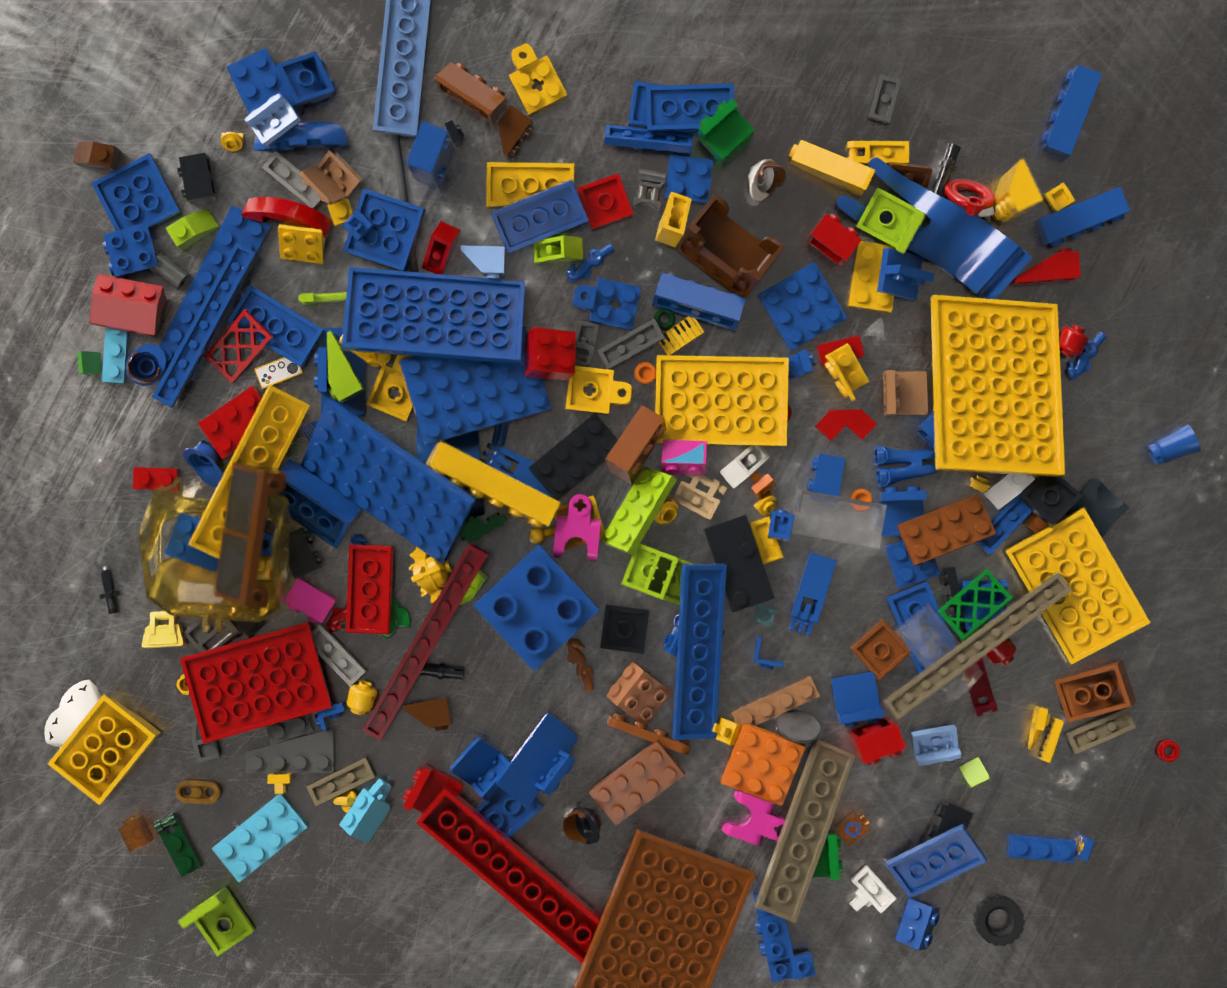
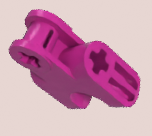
(577, 525)
(760, 823)

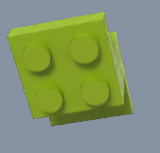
(655, 574)

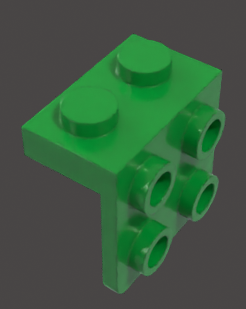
(828, 862)

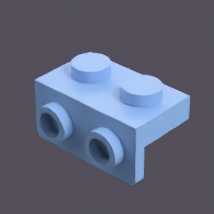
(272, 119)
(936, 745)

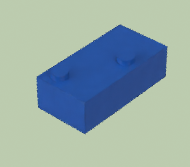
(430, 154)

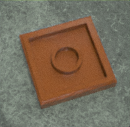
(880, 650)

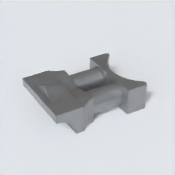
(652, 179)

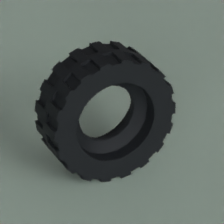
(1015, 925)

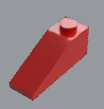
(1058, 267)

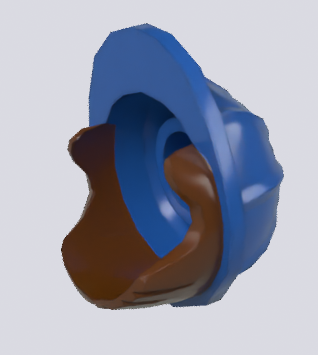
(142, 368)

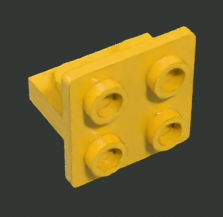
(301, 243)

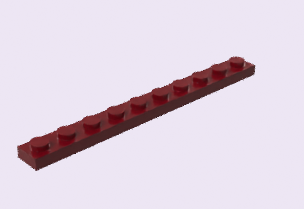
(425, 641)

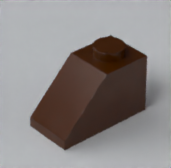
(97, 155)
(431, 713)

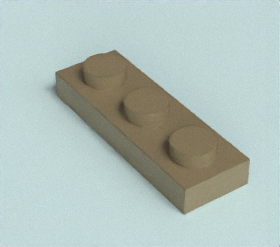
(1100, 730)
(341, 781)

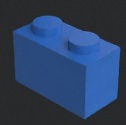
(827, 474)

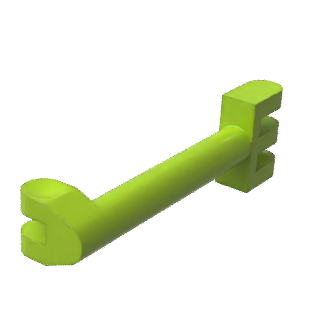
(311, 298)

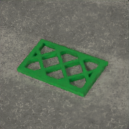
(956, 600)

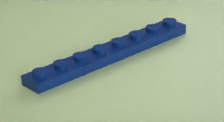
(204, 325)

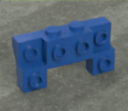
(778, 948)

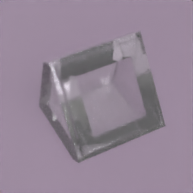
(875, 331)

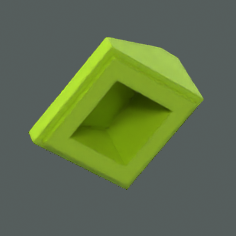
(974, 772)

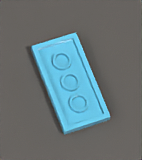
(260, 837)

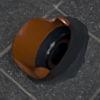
(582, 825)

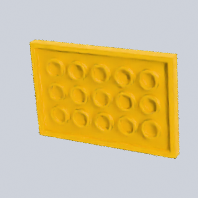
(723, 399)
(1100, 600)

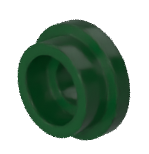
(663, 312)

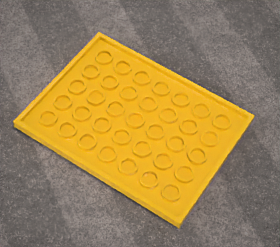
(997, 386)

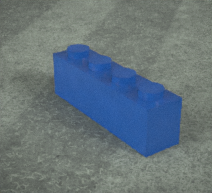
(1071, 111)
(1082, 216)
(698, 301)

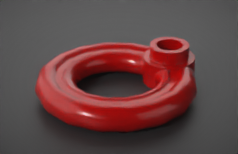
(972, 204)

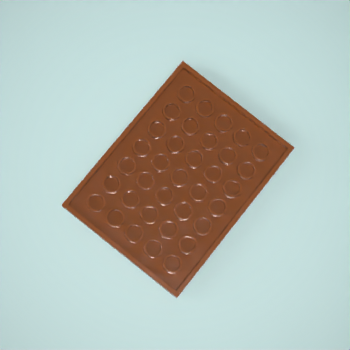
(665, 918)

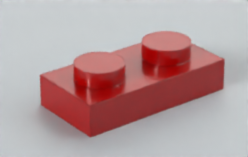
(153, 478)

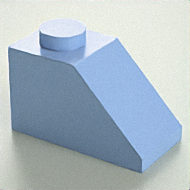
(487, 259)

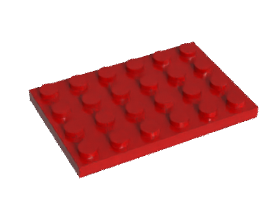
(256, 682)

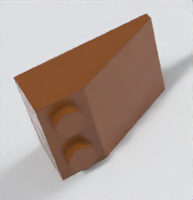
(1095, 691)

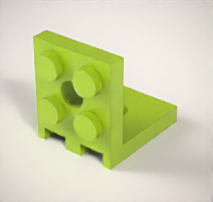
(901, 228)
(207, 916)

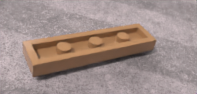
(776, 702)

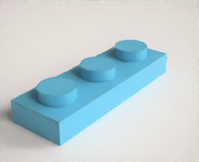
(115, 356)

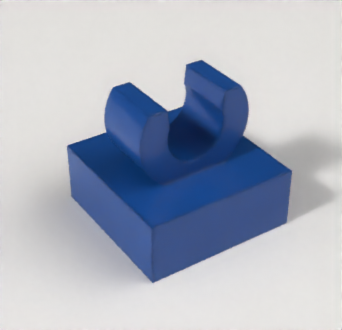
(358, 225)

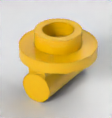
(232, 141)
(766, 504)
(345, 800)

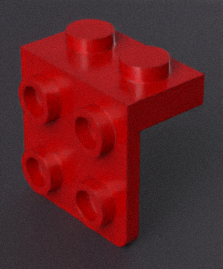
(426, 787)

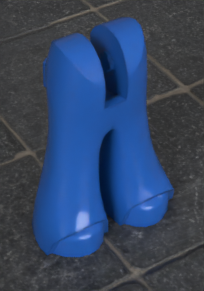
(888, 456)

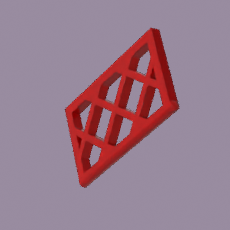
(256, 348)

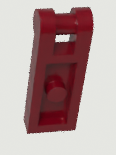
(982, 689)

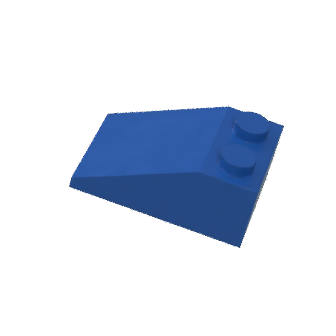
(180, 549)

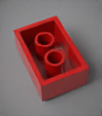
(229, 422)
(876, 741)

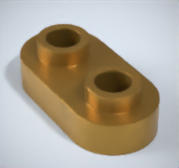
(199, 792)

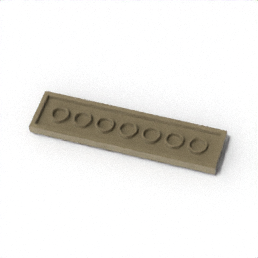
(804, 831)

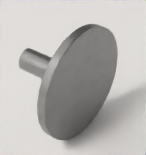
(798, 726)

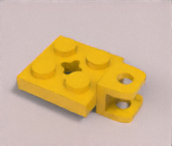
(529, 70)
(606, 390)
(381, 398)

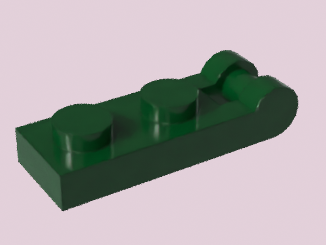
(178, 845)

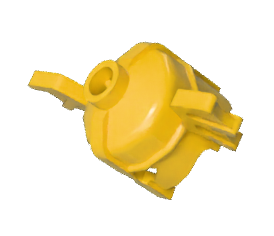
(429, 573)

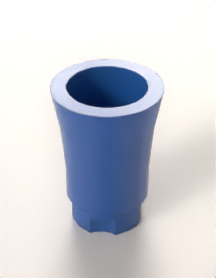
(1175, 446)

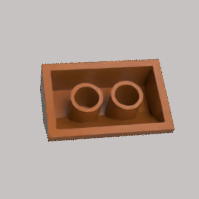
(471, 91)

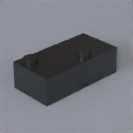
(746, 577)

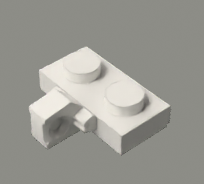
(870, 891)

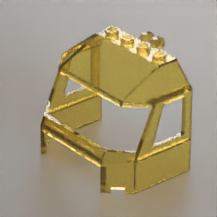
(189, 589)

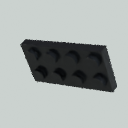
(574, 457)

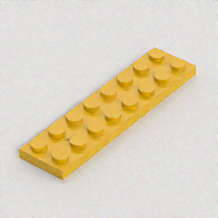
(261, 445)

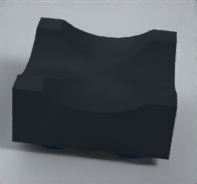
(1100, 505)

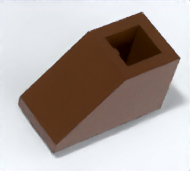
(512, 129)

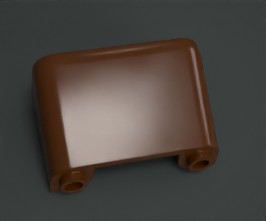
(727, 249)

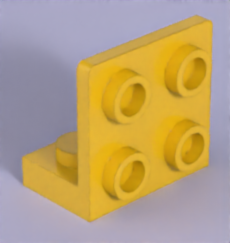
(846, 368)

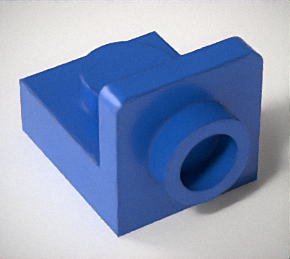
(780, 525)
(333, 712)

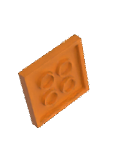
(762, 763)

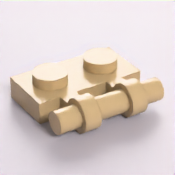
(697, 500)

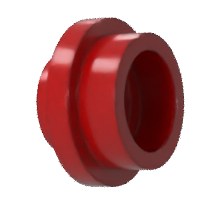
(1175, 751)

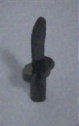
(109, 594)

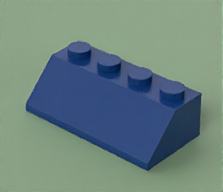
(317, 504)

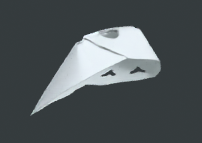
(71, 713)

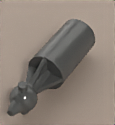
(170, 271)

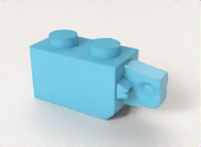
(367, 811)

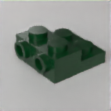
(476, 527)

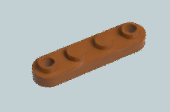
(640, 730)

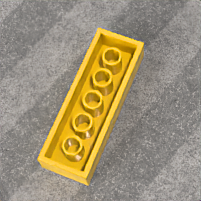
(493, 485)

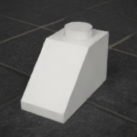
(744, 465)
(1007, 488)

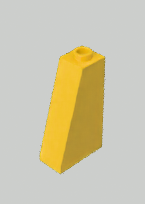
(832, 167)

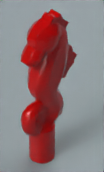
(337, 617)

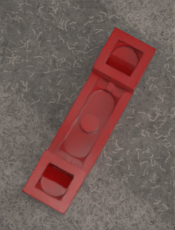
(287, 211)

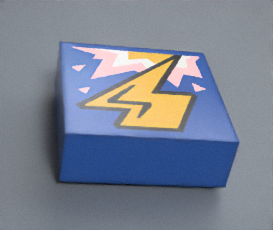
(1084, 848)

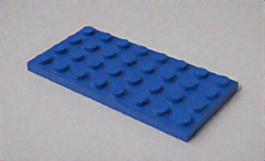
(433, 315)
(387, 481)

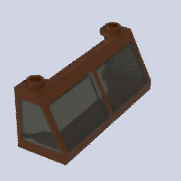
(244, 533)

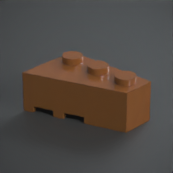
(635, 444)

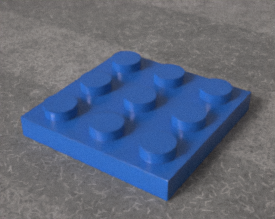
(136, 195)
(393, 232)
(802, 306)

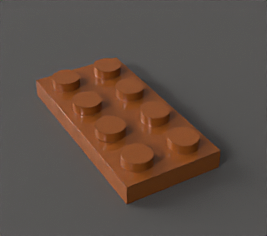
(946, 530)
(636, 782)

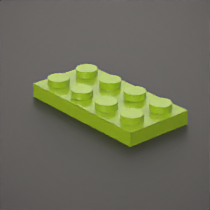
(638, 510)

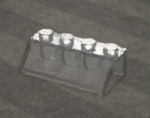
(838, 519)
(929, 641)

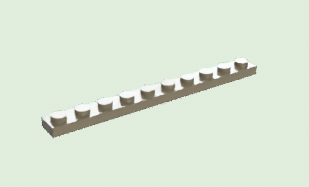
(976, 646)

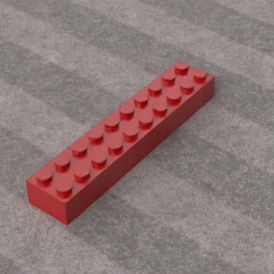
(511, 871)

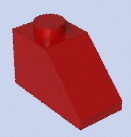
(440, 248)

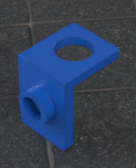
(765, 663)

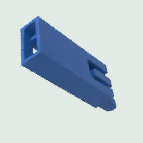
(521, 473)
(813, 585)

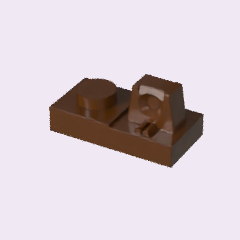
(917, 173)

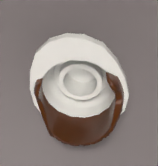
(764, 178)

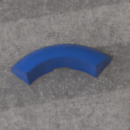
(312, 134)

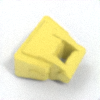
(163, 635)

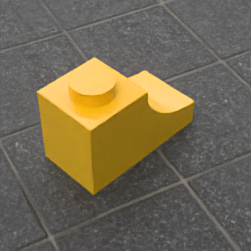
(674, 219)

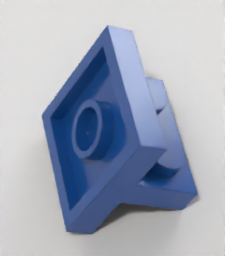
(902, 274)

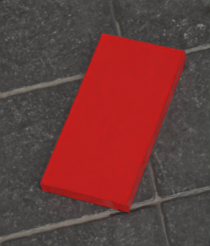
(369, 589)

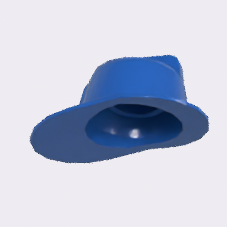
(205, 462)

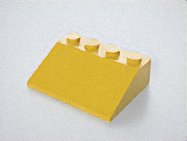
(104, 749)

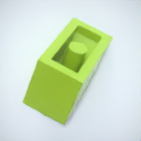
(192, 228)
(558, 249)

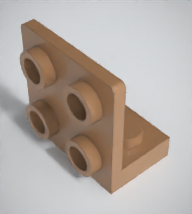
(905, 393)

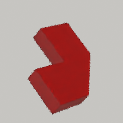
(854, 419)

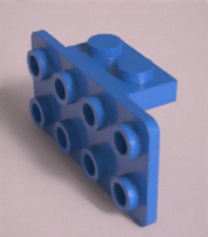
(354, 405)
(539, 762)

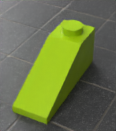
(341, 374)

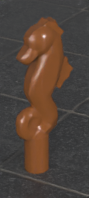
(576, 656)

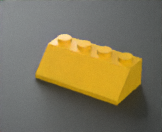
(1015, 194)

